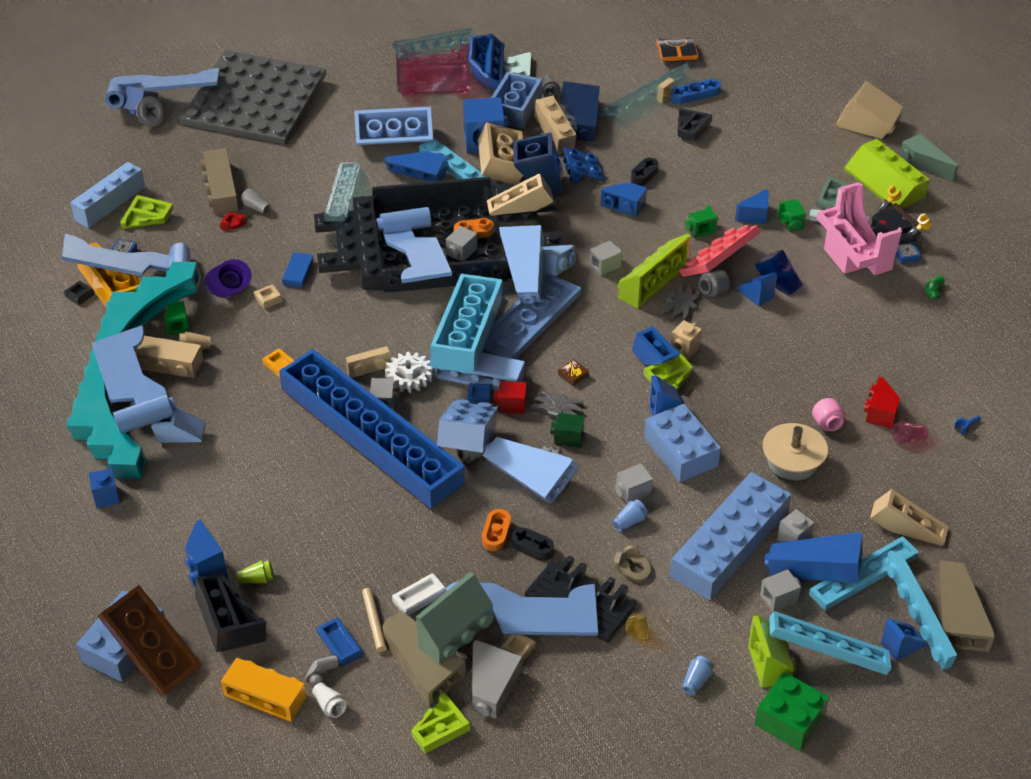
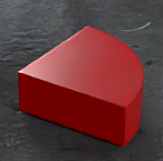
(232, 221)

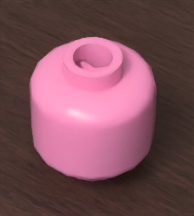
(828, 414)

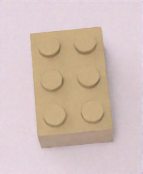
(497, 152)

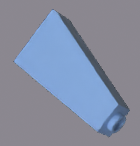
(525, 258)
(533, 468)

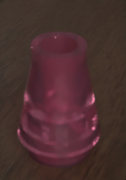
(908, 432)

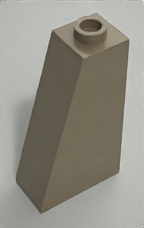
(961, 609)
(424, 673)

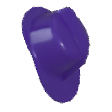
(228, 278)

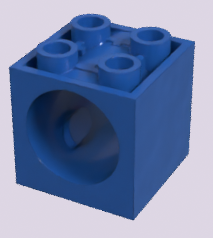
(476, 114)

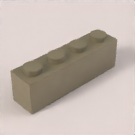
(219, 181)

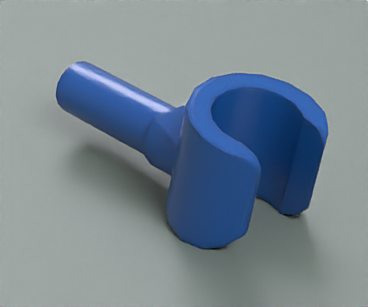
(964, 423)

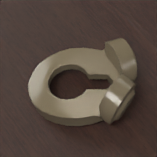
(632, 553)

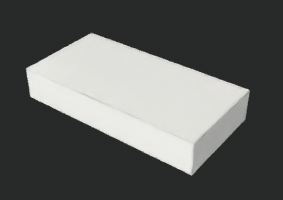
(419, 594)

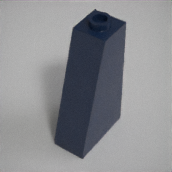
(582, 108)

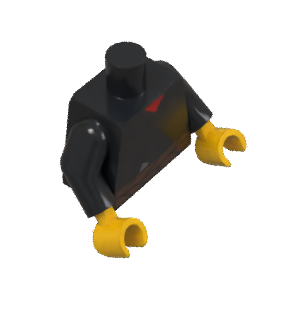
(891, 217)

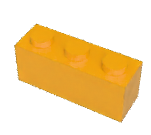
(264, 689)

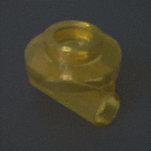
(637, 627)

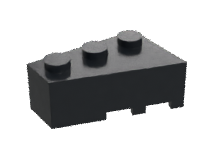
(226, 615)

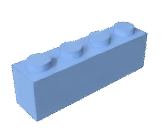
(107, 195)
(490, 366)

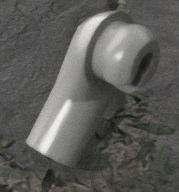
(316, 670)

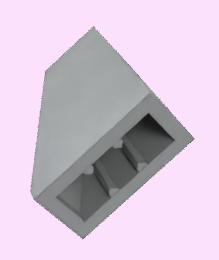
(493, 677)

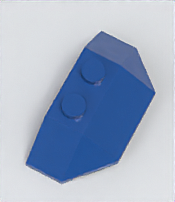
(487, 60)

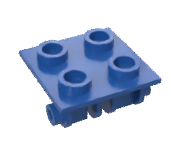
(581, 164)

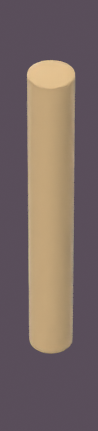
(374, 620)

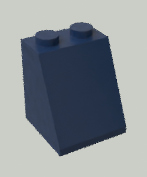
(537, 156)

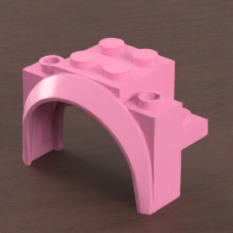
(851, 238)

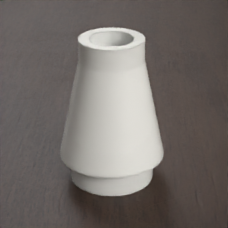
(331, 702)

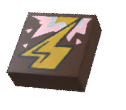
(573, 372)

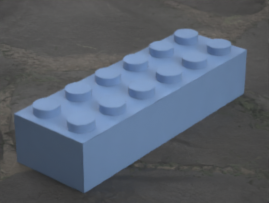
(730, 536)

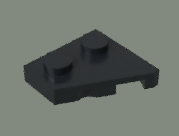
(692, 123)

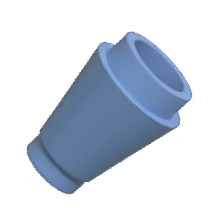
(630, 515)
(698, 673)

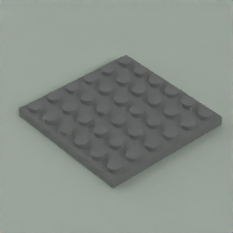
(255, 97)

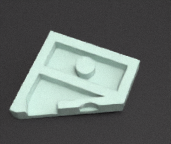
(518, 64)

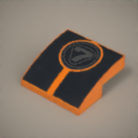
(677, 49)

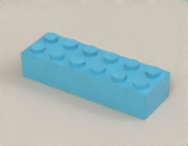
(466, 324)

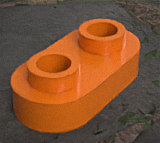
(483, 226)
(494, 531)

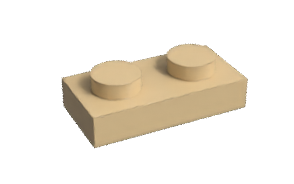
(367, 362)

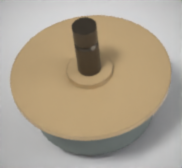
(794, 450)

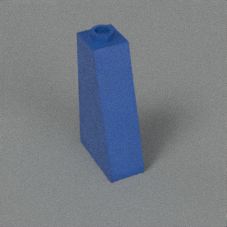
(819, 558)

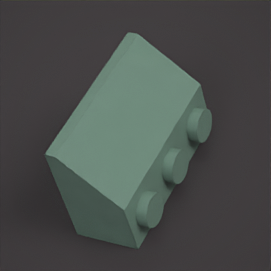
(454, 619)

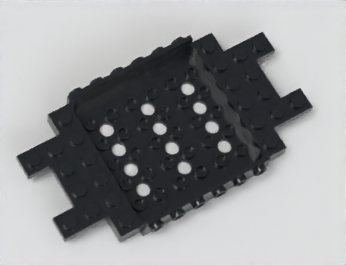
(449, 202)

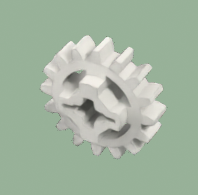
(409, 372)

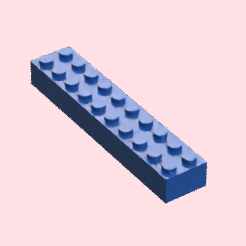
(373, 428)

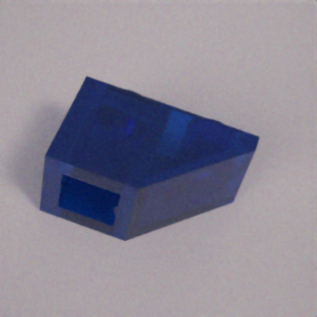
(778, 263)

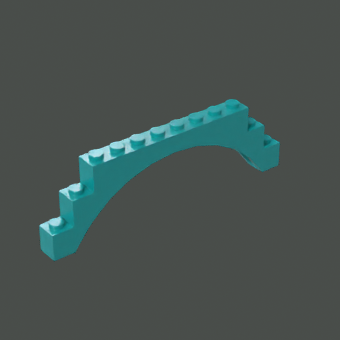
(92, 410)

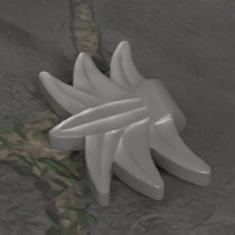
(553, 405)

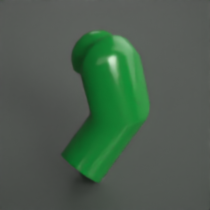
(932, 285)

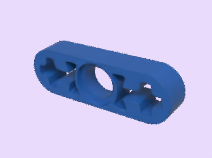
(685, 93)

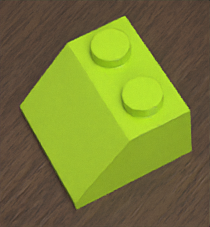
(768, 653)

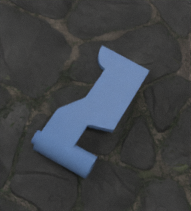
(117, 86)
(423, 253)
(137, 263)
(127, 383)
(544, 614)

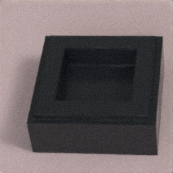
(79, 292)

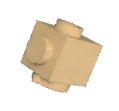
(686, 338)

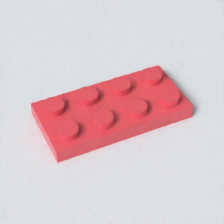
(719, 251)

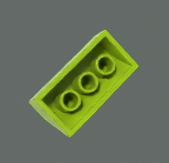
(881, 168)
(655, 272)

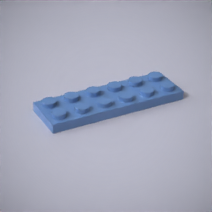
(526, 322)

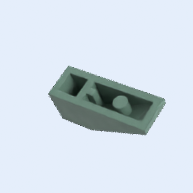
(928, 158)

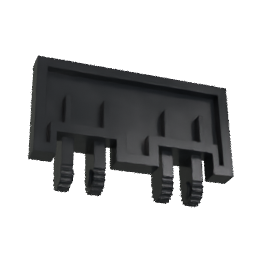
(557, 583)

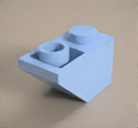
(558, 259)
(179, 428)

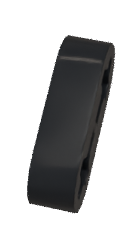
(648, 168)
(532, 544)

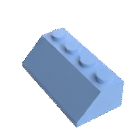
(393, 125)

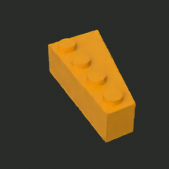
(108, 281)

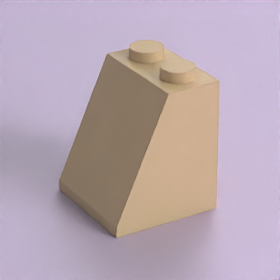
(870, 112)

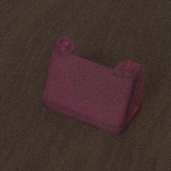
(435, 73)

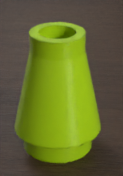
(256, 574)

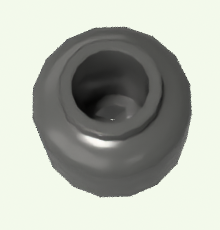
(714, 283)

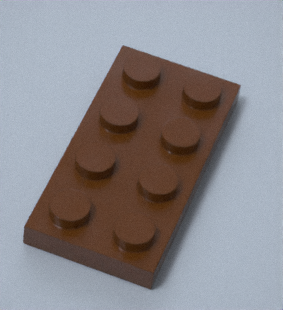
(149, 640)

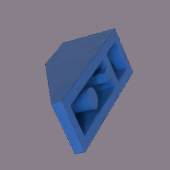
(421, 165)

